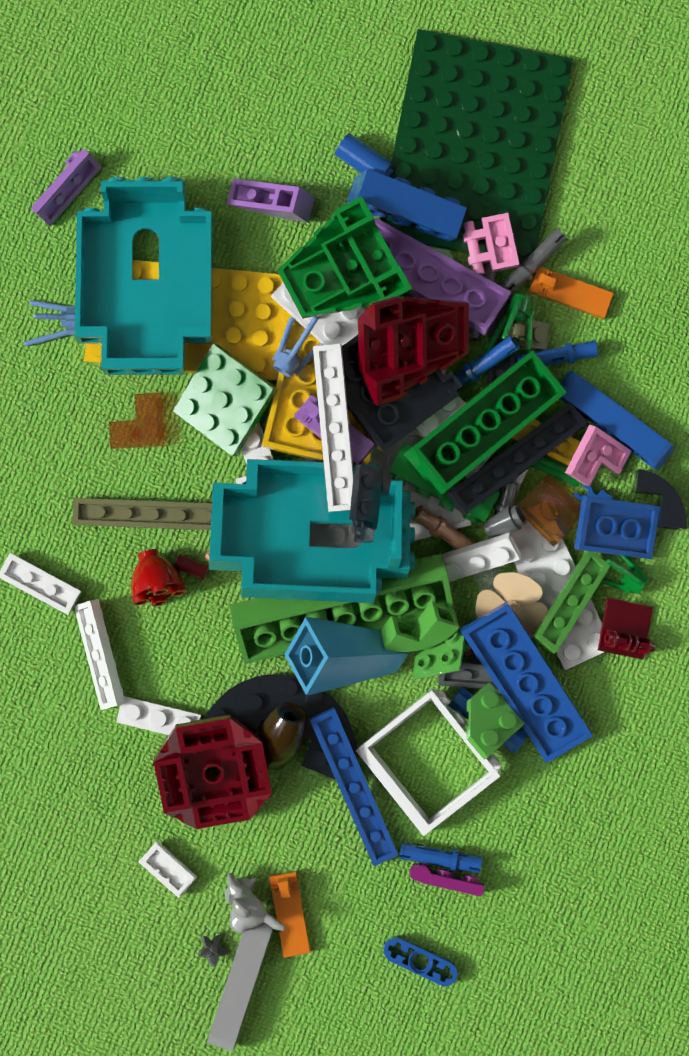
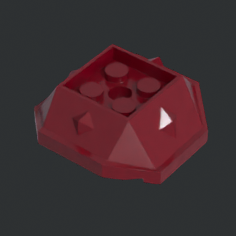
(208, 798)

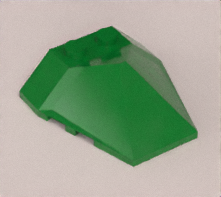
(343, 265)

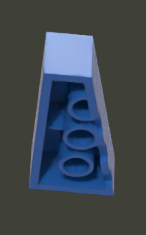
(408, 204)

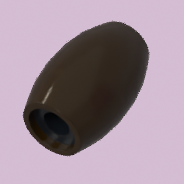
(283, 734)

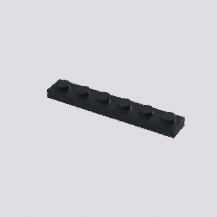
(516, 459)

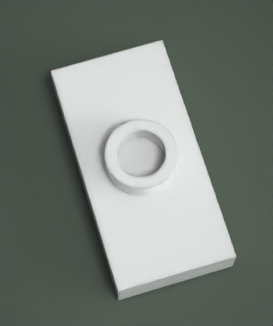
(168, 869)

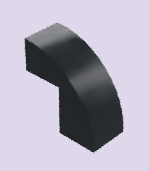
(672, 511)

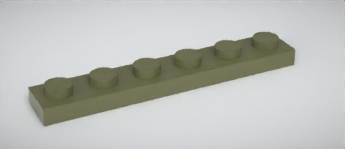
(142, 514)

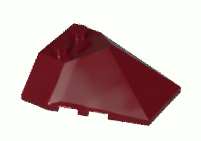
(408, 341)

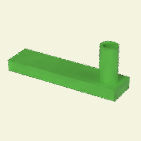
(570, 602)

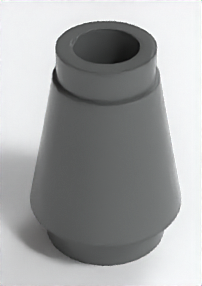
(505, 521)

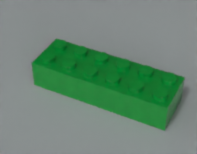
(485, 423)

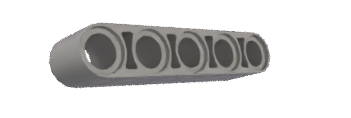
(239, 987)

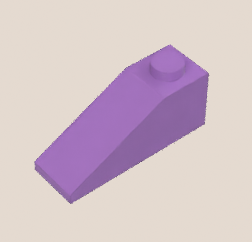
(271, 199)

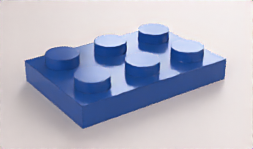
(617, 527)

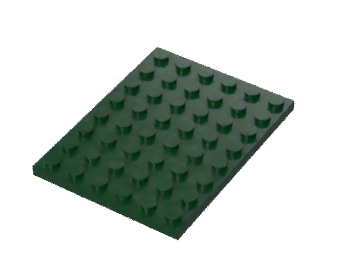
(481, 130)

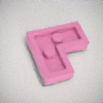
(596, 450)

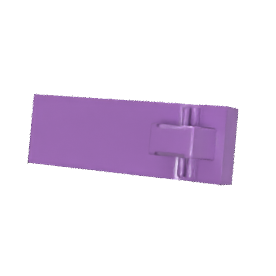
(79, 171)
(309, 417)

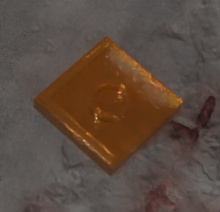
(550, 510)

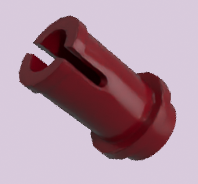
(191, 566)

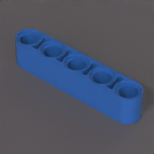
(615, 421)

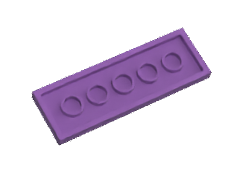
(442, 278)

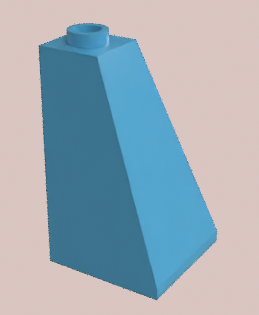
(338, 654)

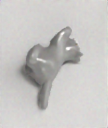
(246, 907)

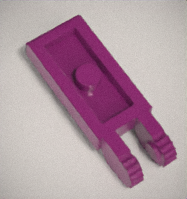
(445, 879)

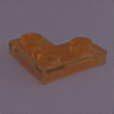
(145, 430)

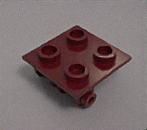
(626, 629)

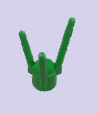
(516, 311)
(632, 577)

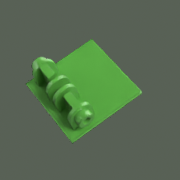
(441, 658)

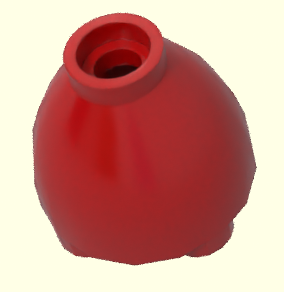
(155, 579)

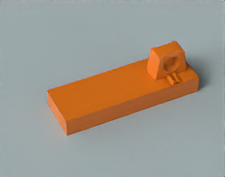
(571, 292)
(290, 913)

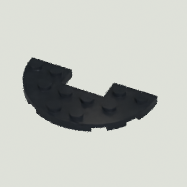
(259, 696)

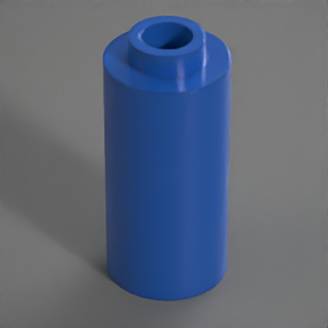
(361, 156)

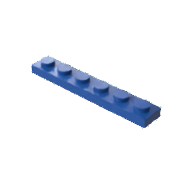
(353, 786)

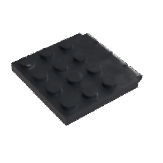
(395, 419)

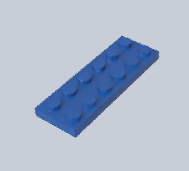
(526, 681)

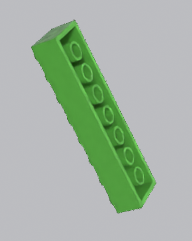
(269, 625)

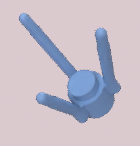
(67, 320)
(287, 361)

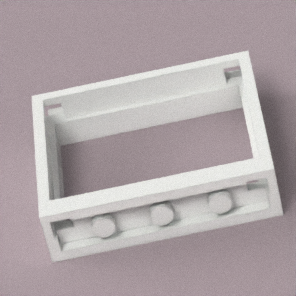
(395, 787)

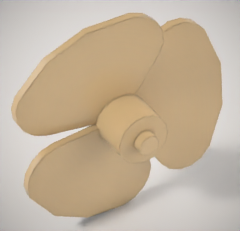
(522, 595)

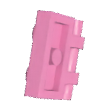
(499, 242)

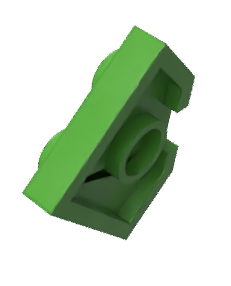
(490, 721)

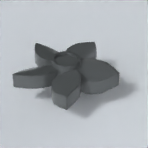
(212, 950)

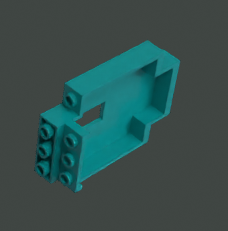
(143, 320)
(267, 536)

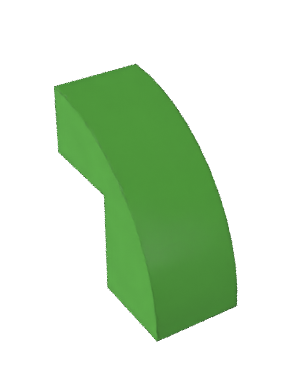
(430, 629)

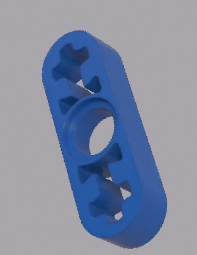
(441, 962)

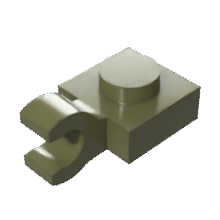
(540, 334)

